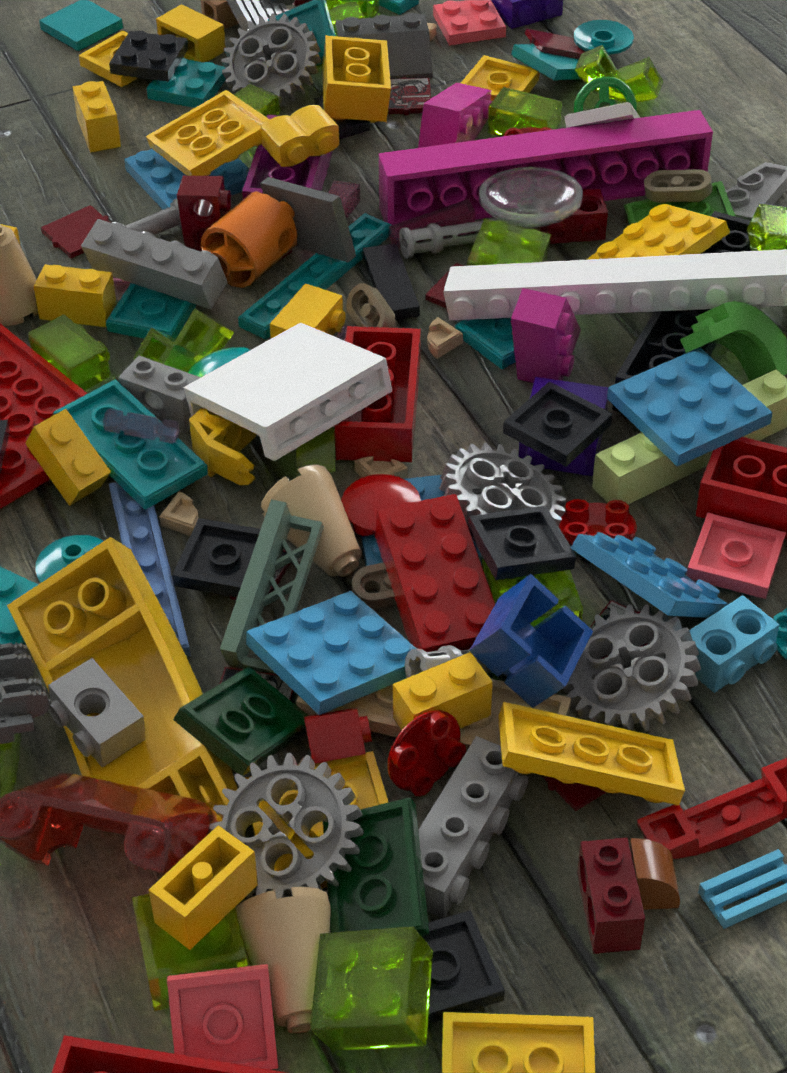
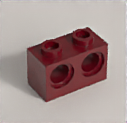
(200, 205)
(585, 224)
(610, 895)

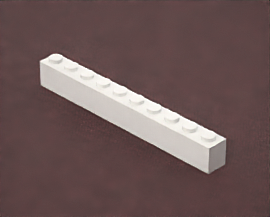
(622, 283)

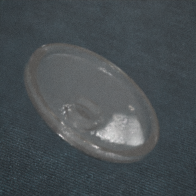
(530, 196)

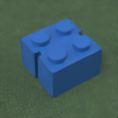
(532, 658)

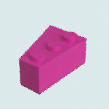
(454, 115)
(543, 336)

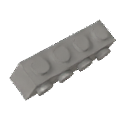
(155, 263)
(463, 822)

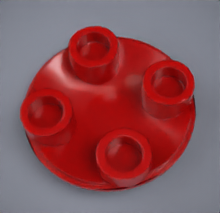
(373, 493)
(589, 518)
(425, 751)

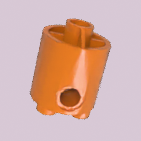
(251, 238)

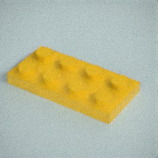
(589, 754)

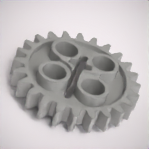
(274, 49)
(499, 482)
(632, 667)
(317, 800)

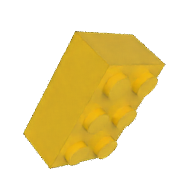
(356, 79)

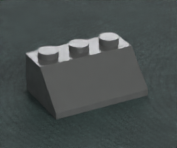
(405, 37)

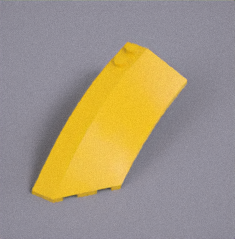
(110, 614)

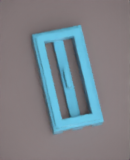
(744, 883)

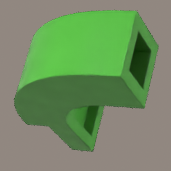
(746, 333)

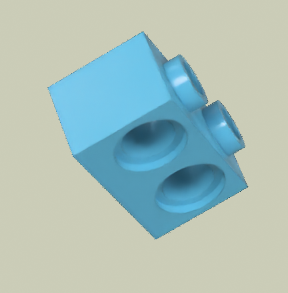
(733, 642)

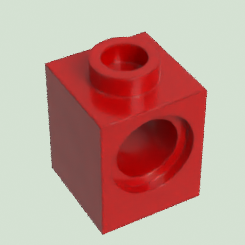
(337, 734)

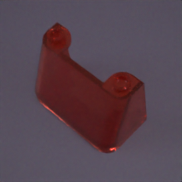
(53, 812)

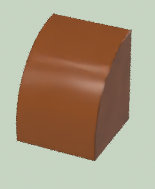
(655, 874)

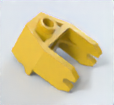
(219, 444)

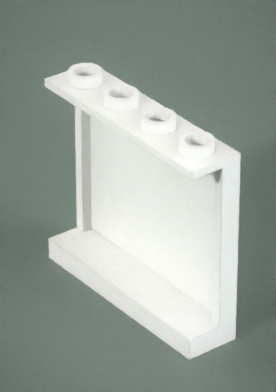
(292, 387)

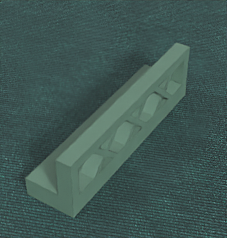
(260, 576)

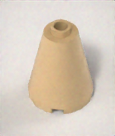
(16, 281)
(317, 498)
(287, 939)

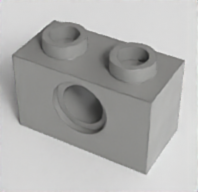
(159, 389)
(90, 691)

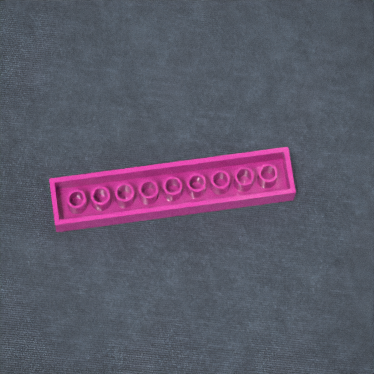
(597, 156)

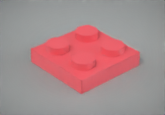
(469, 21)
(736, 555)
(224, 1016)

